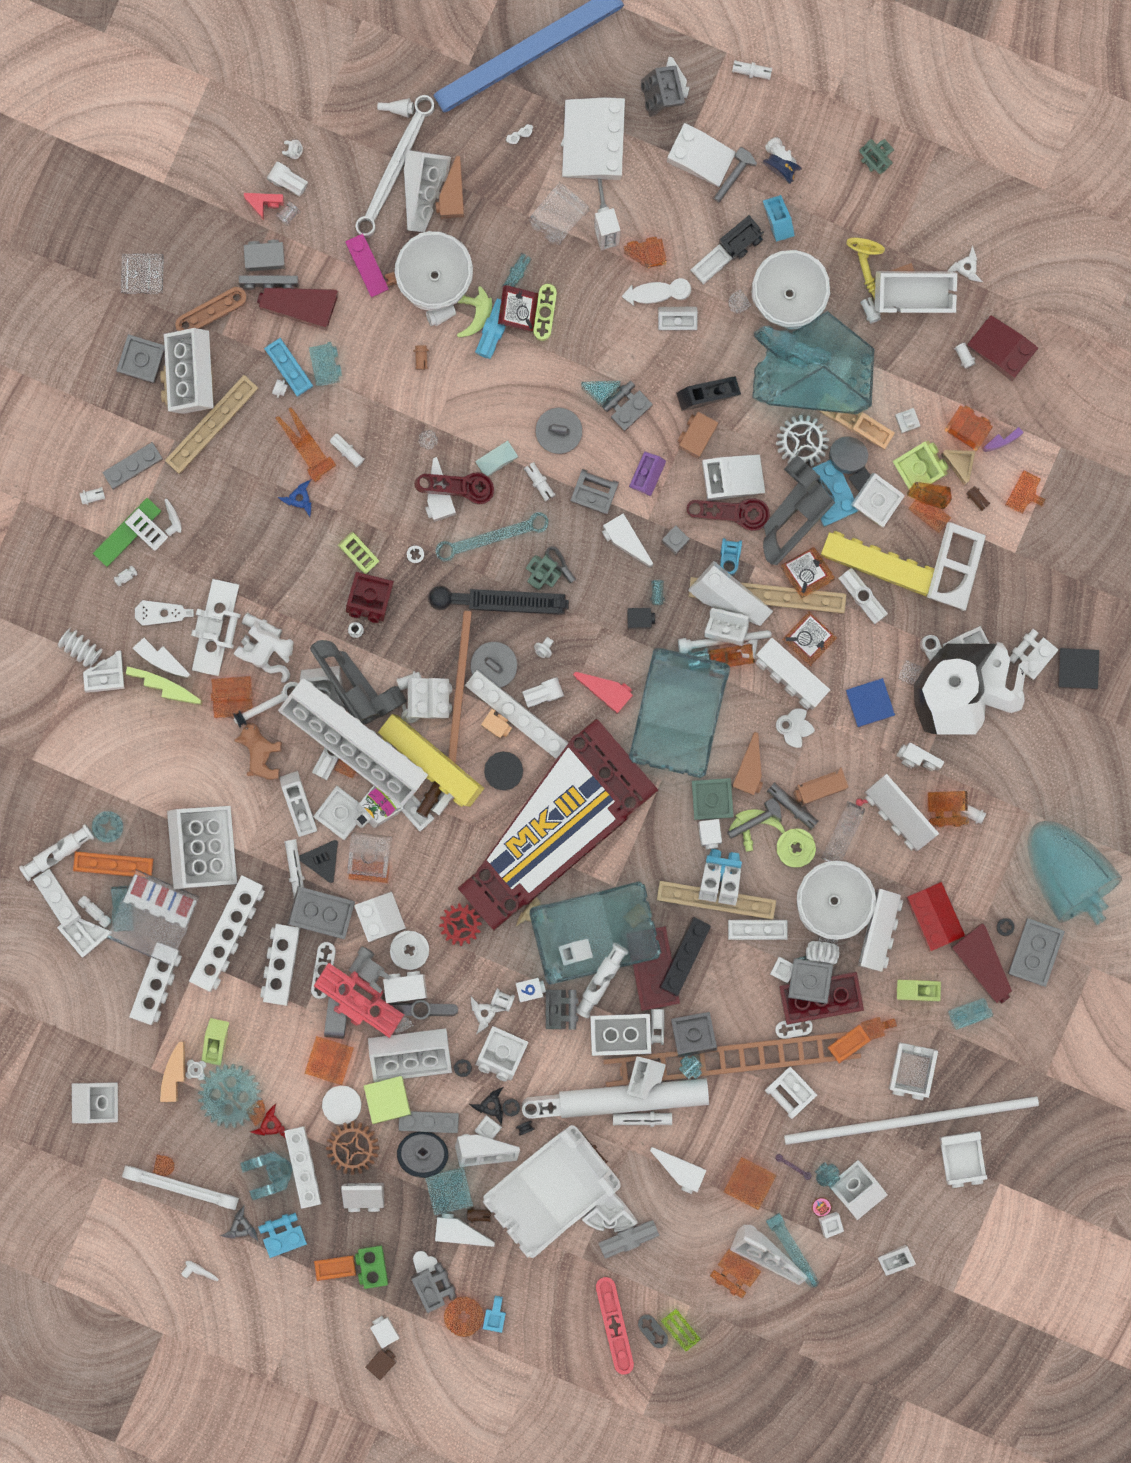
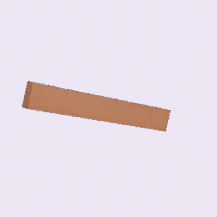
(459, 685)

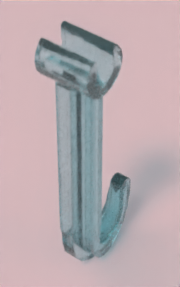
(777, 1225)

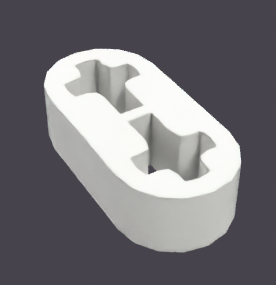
(794, 1033)

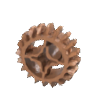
(347, 1164)

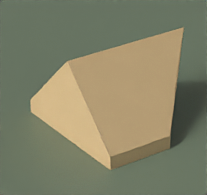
(960, 462)

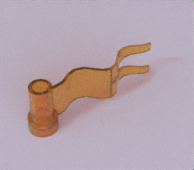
(308, 448)

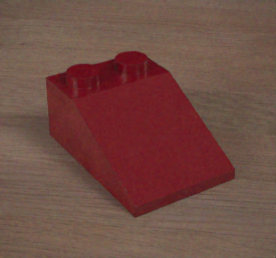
(1002, 347)

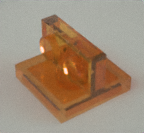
(231, 695)

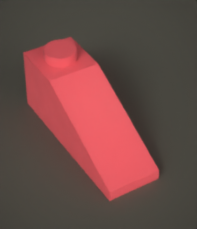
(608, 691)

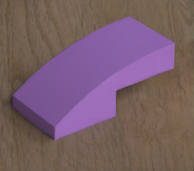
(998, 442)

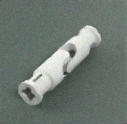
(61, 849)
(603, 977)

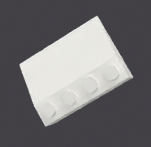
(593, 138)
(901, 813)
(202, 847)

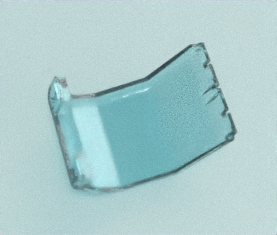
(679, 712)
(603, 918)

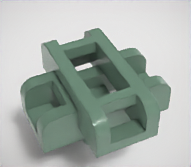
(878, 153)
(541, 573)

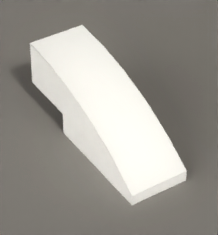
(161, 659)

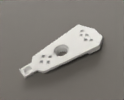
(154, 610)

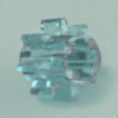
(690, 1067)
(827, 1175)

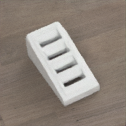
(158, 541)

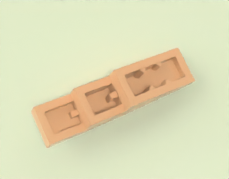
(863, 426)

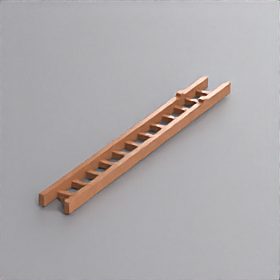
(623, 1070)

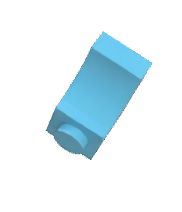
(779, 218)

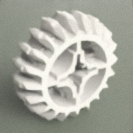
(794, 437)

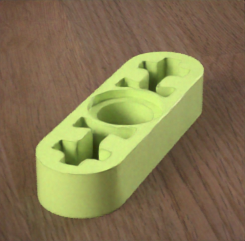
(548, 327)

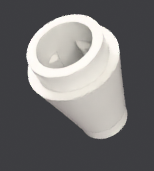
(439, 316)

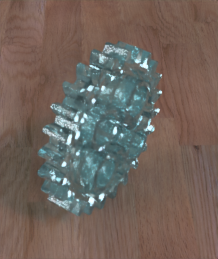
(243, 1084)

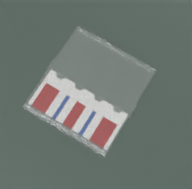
(153, 917)

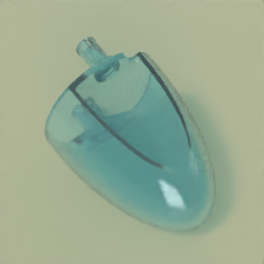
(1070, 871)

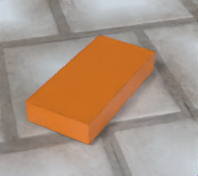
(849, 1043)
(335, 1268)

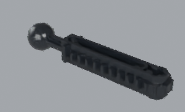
(503, 601)

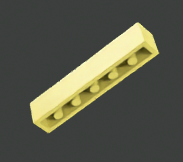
(877, 564)
(431, 760)

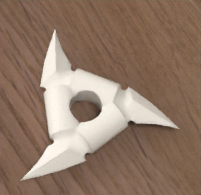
(971, 260)
(477, 1008)

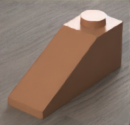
(451, 195)
(749, 773)

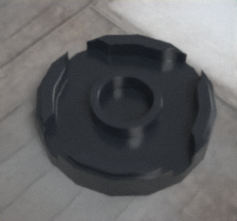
(503, 771)

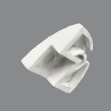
(610, 1214)

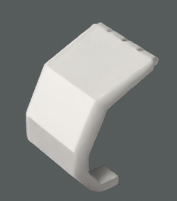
(551, 1191)

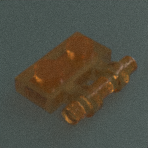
(947, 802)
(739, 1268)

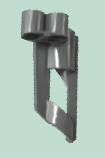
(809, 496)
(361, 700)

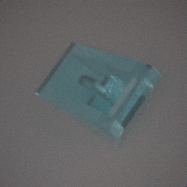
(600, 390)

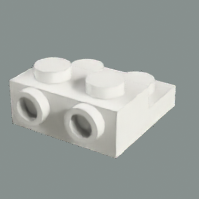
(429, 698)
(913, 756)
(501, 1054)

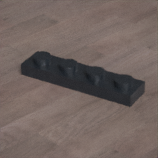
(685, 956)

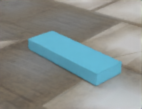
(288, 367)

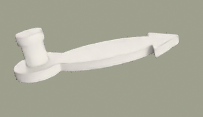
(658, 292)

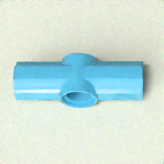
(491, 333)

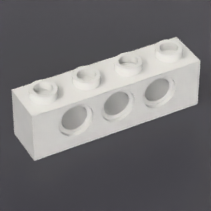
(607, 228)
(291, 935)
(139, 1010)
(303, 1167)

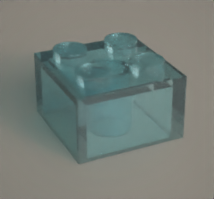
(449, 1191)

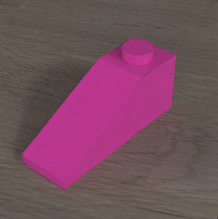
(366, 265)

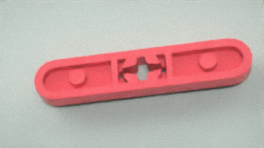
(618, 1344)

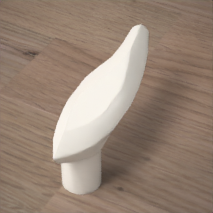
(176, 524)
(193, 1267)

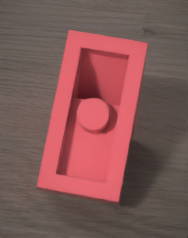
(258, 200)

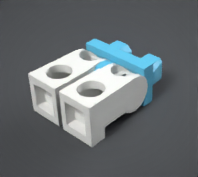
(724, 871)

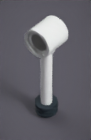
(240, 718)

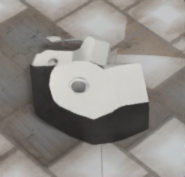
(960, 683)

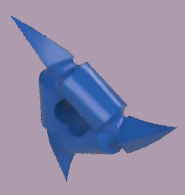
(301, 490)

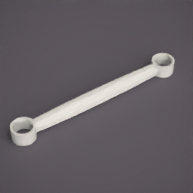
(395, 165)

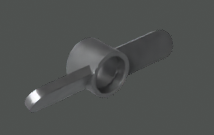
(433, 1009)

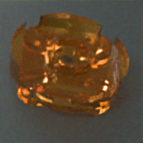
(470, 1307)

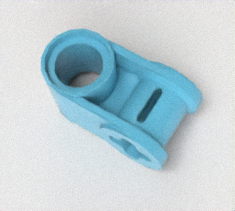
(730, 554)

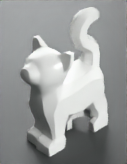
(259, 653)

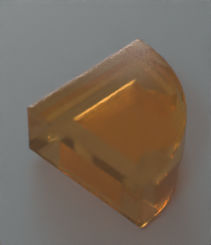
(256, 1119)

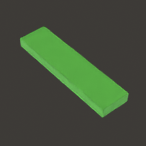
(124, 535)

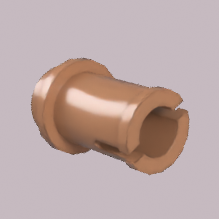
(421, 357)

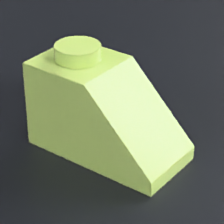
(918, 990)
(215, 1041)

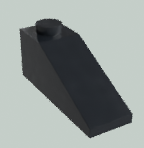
(708, 393)

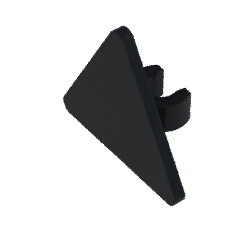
(322, 860)

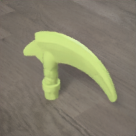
(483, 311)
(747, 815)

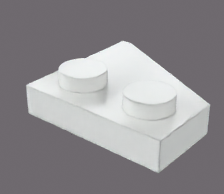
(105, 675)
(84, 935)

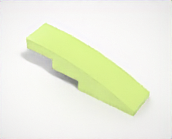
(169, 689)

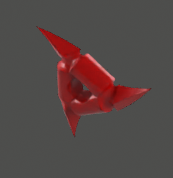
(264, 1128)

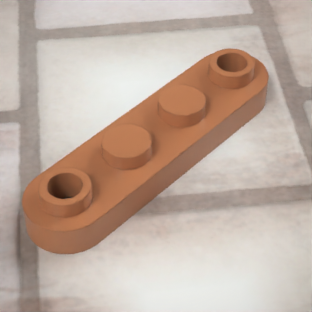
(212, 309)

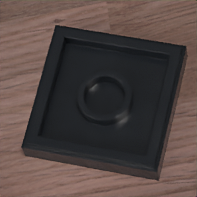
(1078, 668)

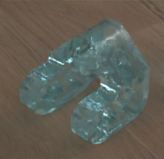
(273, 1162)

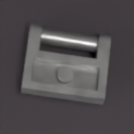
(592, 497)

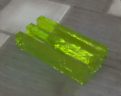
(691, 1343)

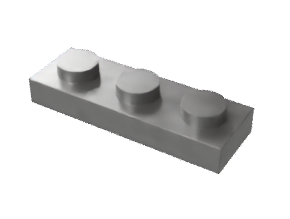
(251, 282)
(132, 465)
(430, 1122)

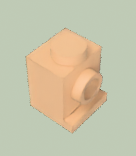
(496, 724)

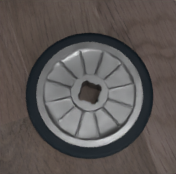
(422, 1166)

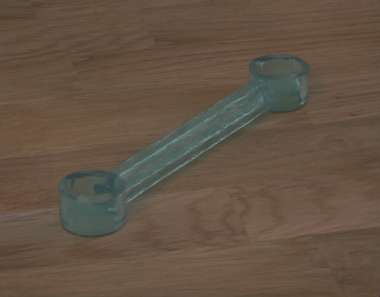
(491, 537)

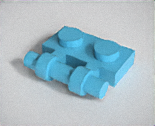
(284, 1241)

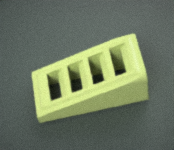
(365, 569)

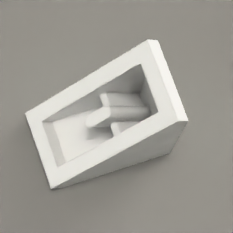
(896, 1260)

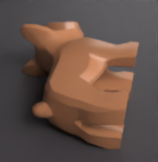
(259, 752)

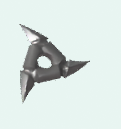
(239, 1219)

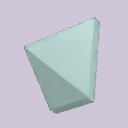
(496, 459)

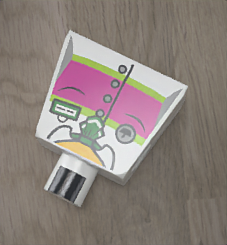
(376, 808)

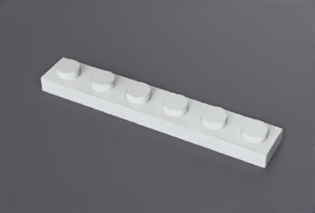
(516, 714)

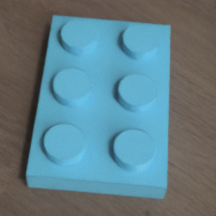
(838, 486)

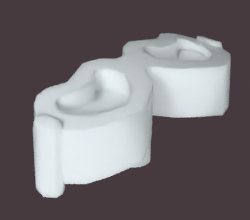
(523, 132)

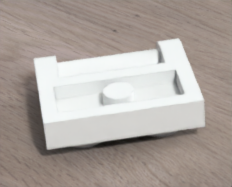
(795, 1087)

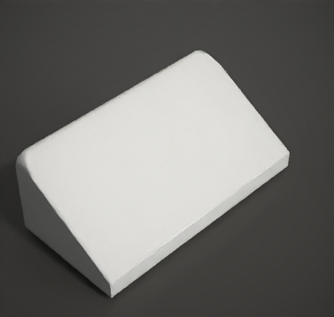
(677, 318)

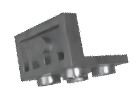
(662, 89)

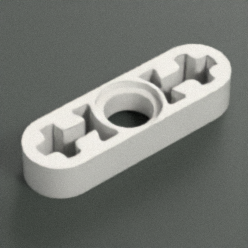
(321, 955)

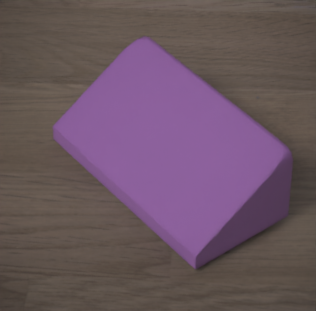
(647, 473)

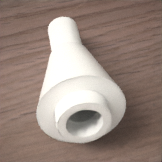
(401, 107)

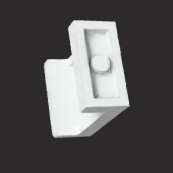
(963, 1159)

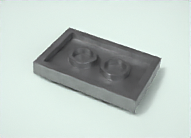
(321, 912)
(1036, 952)

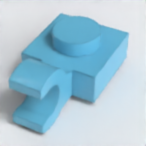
(495, 1318)

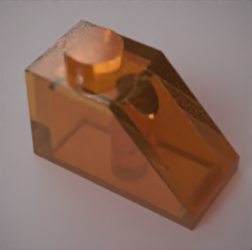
(730, 655)

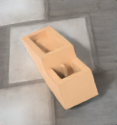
(173, 1074)

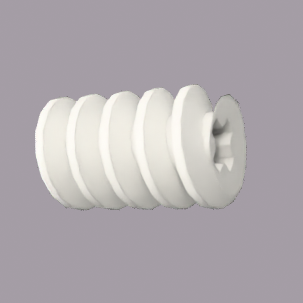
(79, 648)

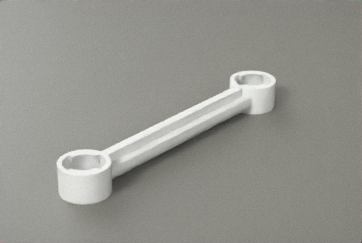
(140, 1175)

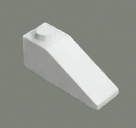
(439, 505)
(624, 537)
(298, 803)
(481, 1150)
(684, 1173)
(457, 1231)

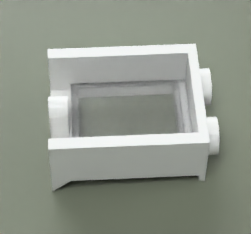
(913, 1070)

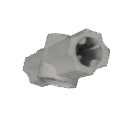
(628, 1239)

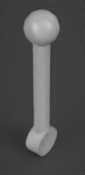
(601, 194)

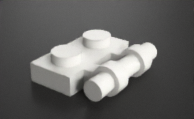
(1039, 655)

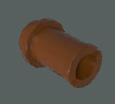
(976, 496)
(478, 1215)

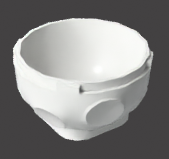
(431, 254)
(795, 273)
(854, 897)

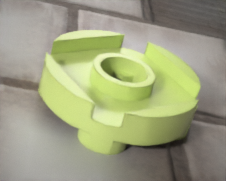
(793, 837)

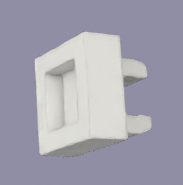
(907, 420)

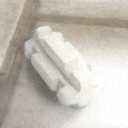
(125, 576)

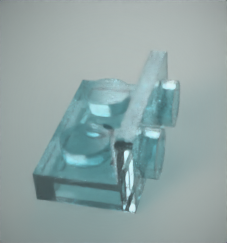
(324, 364)
(970, 1013)

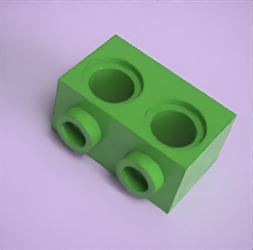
(377, 1266)

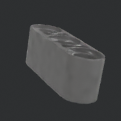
(335, 1023)

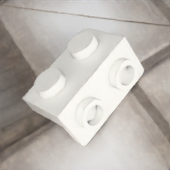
(727, 626)

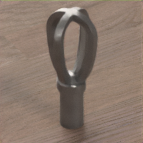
(564, 569)

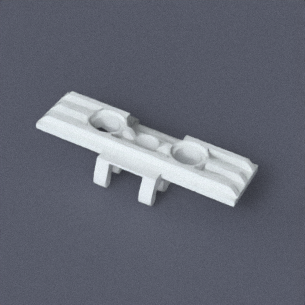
(210, 625)

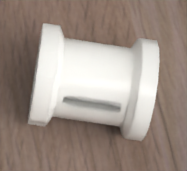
(502, 1000)

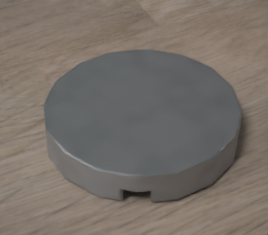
(848, 455)

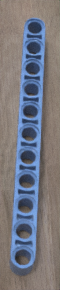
(525, 52)

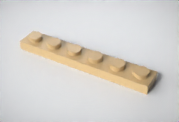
(211, 424)
(689, 896)

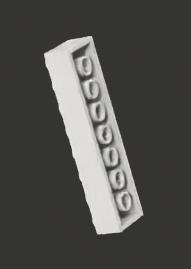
(353, 742)

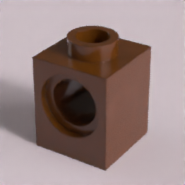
(381, 1363)

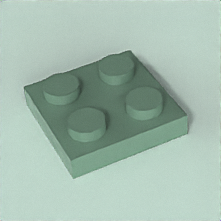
(712, 799)

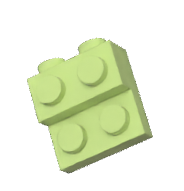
(921, 465)

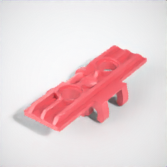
(356, 1005)

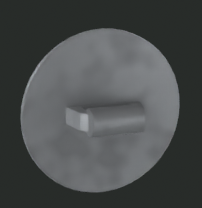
(558, 430)
(495, 662)

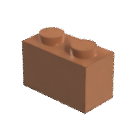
(697, 435)

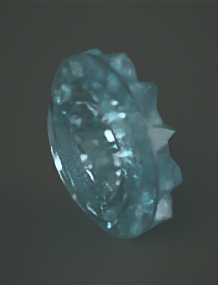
(103, 818)

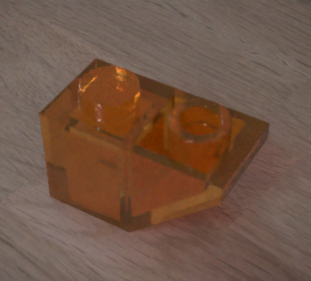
(647, 253)

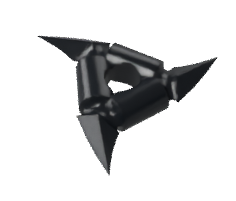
(483, 1107)

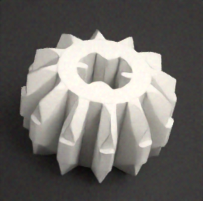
(822, 952)

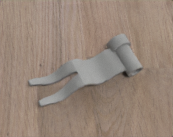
(368, 968)

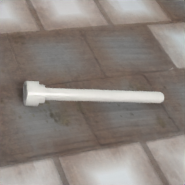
(687, 645)

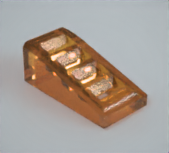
(932, 494)

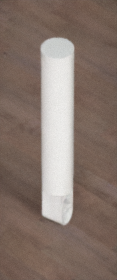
(614, 1100)

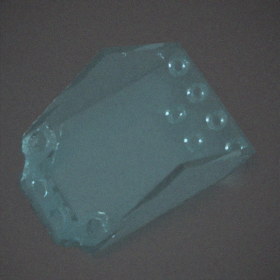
(836, 386)

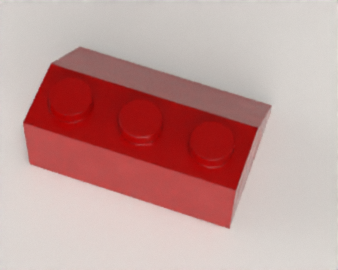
(935, 916)

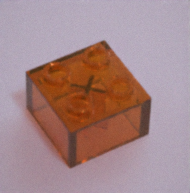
(969, 427)

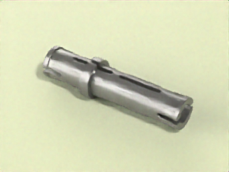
(794, 807)

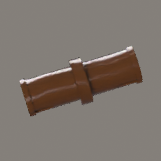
(430, 799)

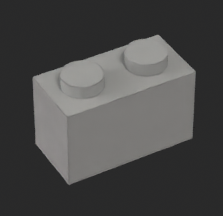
(264, 256)

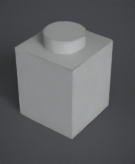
(675, 540)

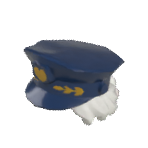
(780, 160)

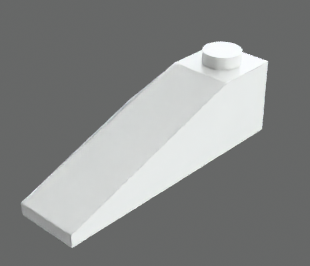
(423, 180)
(724, 592)
(763, 1252)

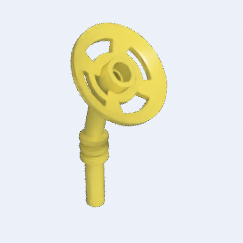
(865, 248)

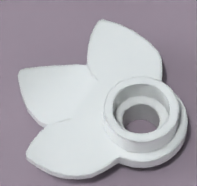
(797, 727)

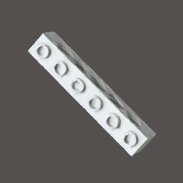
(208, 957)

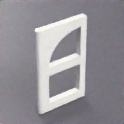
(959, 596)

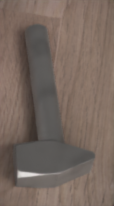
(745, 159)
(773, 810)

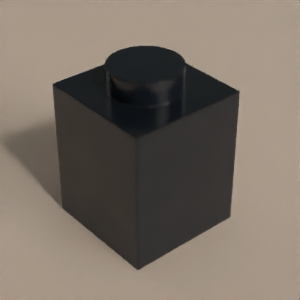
(640, 618)

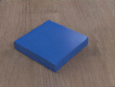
(870, 702)

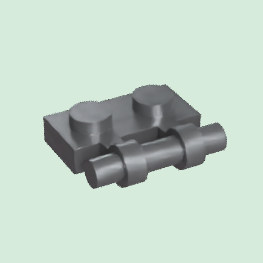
(631, 410)
(556, 1009)
(427, 1288)

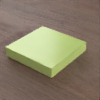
(387, 1100)

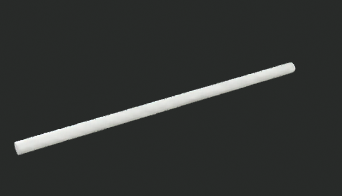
(911, 1120)

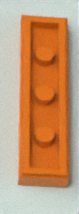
(111, 864)

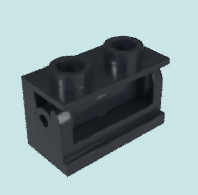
(741, 238)

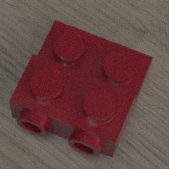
(369, 597)

